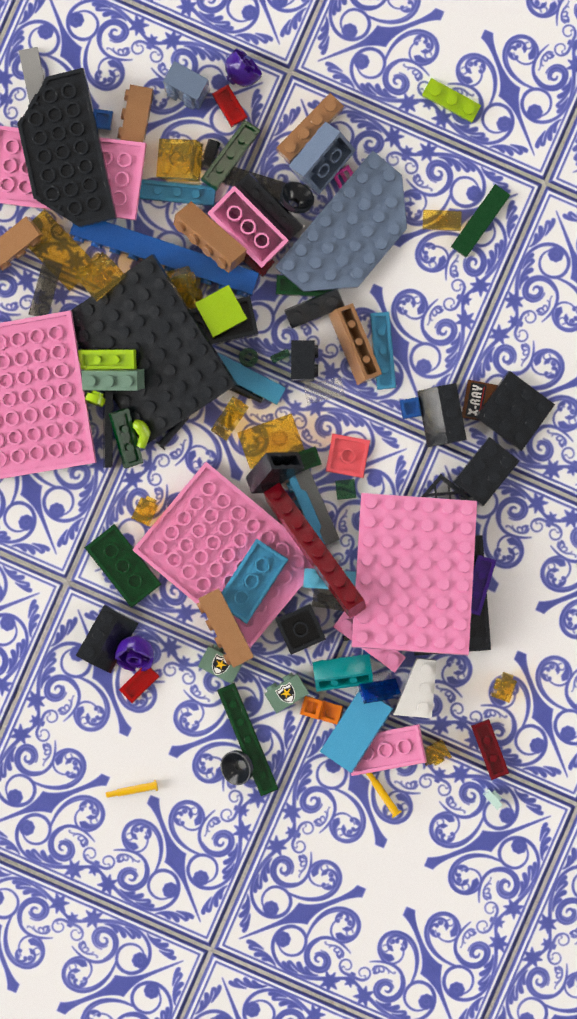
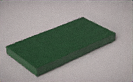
(122, 565)

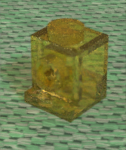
(504, 687)
(436, 752)

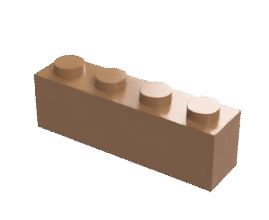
(326, 111)
(136, 113)
(209, 237)
(17, 240)
(355, 344)
(226, 628)

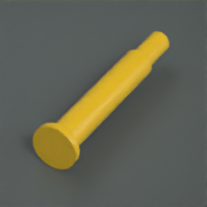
(133, 789)
(383, 794)

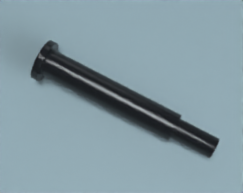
(246, 393)
(170, 434)

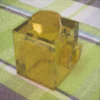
(145, 510)

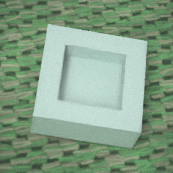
(494, 798)

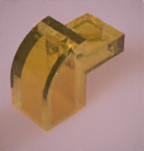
(229, 418)

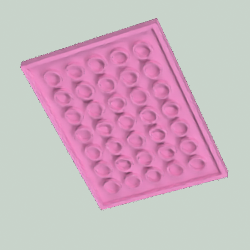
(42, 397)
(206, 538)
(415, 574)

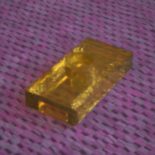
(442, 220)

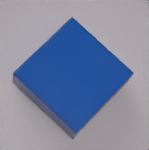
(103, 119)
(410, 408)

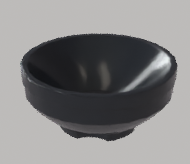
(300, 194)
(231, 769)

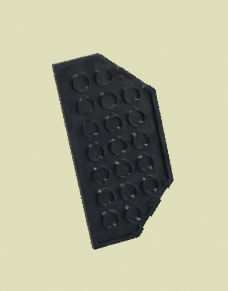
(66, 151)

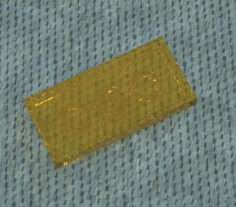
(60, 248)

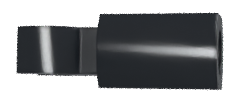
(210, 152)

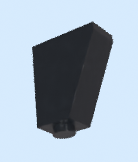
(272, 469)

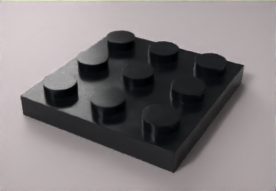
(514, 410)

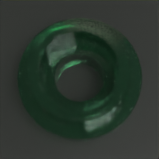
(252, 362)

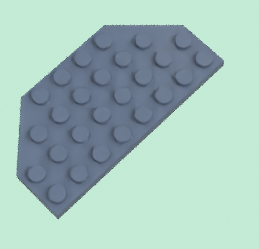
(350, 231)

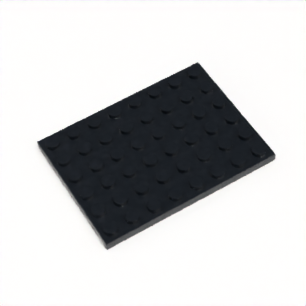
(170, 346)

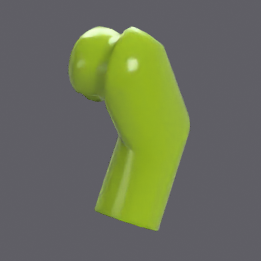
(143, 432)

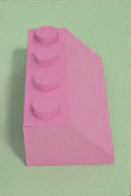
(248, 227)

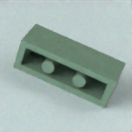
(113, 379)

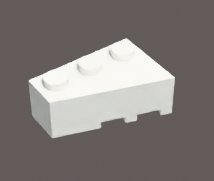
(418, 691)

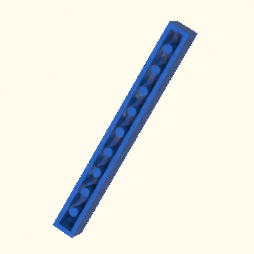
(169, 255)

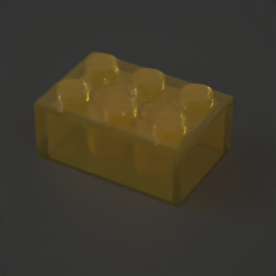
(269, 437)

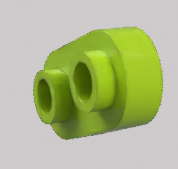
(95, 398)

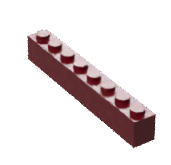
(315, 550)

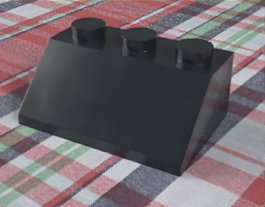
(441, 415)
(104, 637)

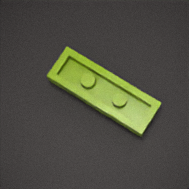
(451, 100)
(107, 359)

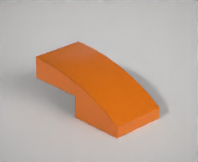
(321, 710)

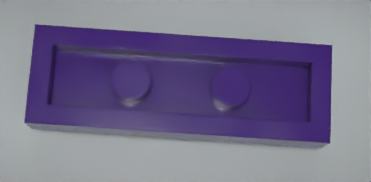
(482, 576)

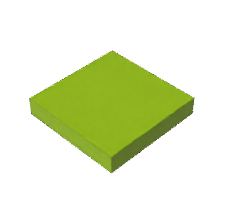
(221, 311)

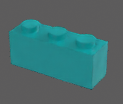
(342, 672)

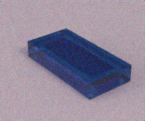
(379, 690)

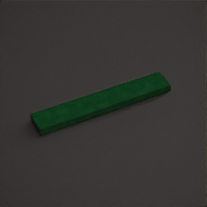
(247, 738)

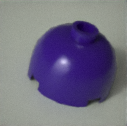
(241, 70)
(135, 653)

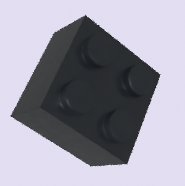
(303, 360)
(300, 629)

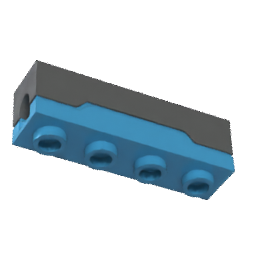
(312, 506)

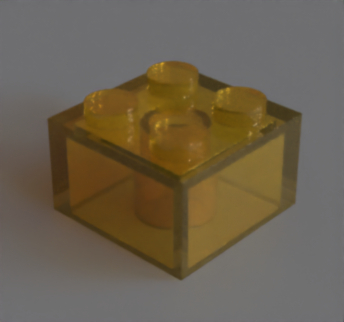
(179, 160)
(99, 276)

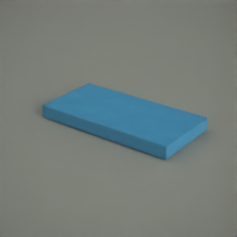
(253, 580)
(356, 732)

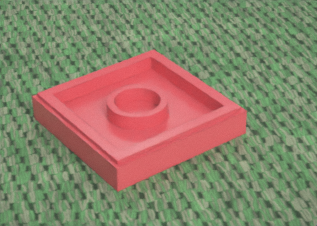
(347, 455)

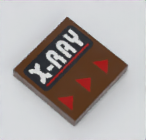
(475, 398)

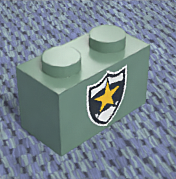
(215, 664)
(286, 692)

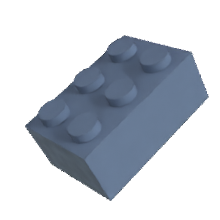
(186, 85)
(322, 158)

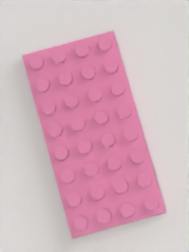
(123, 164)

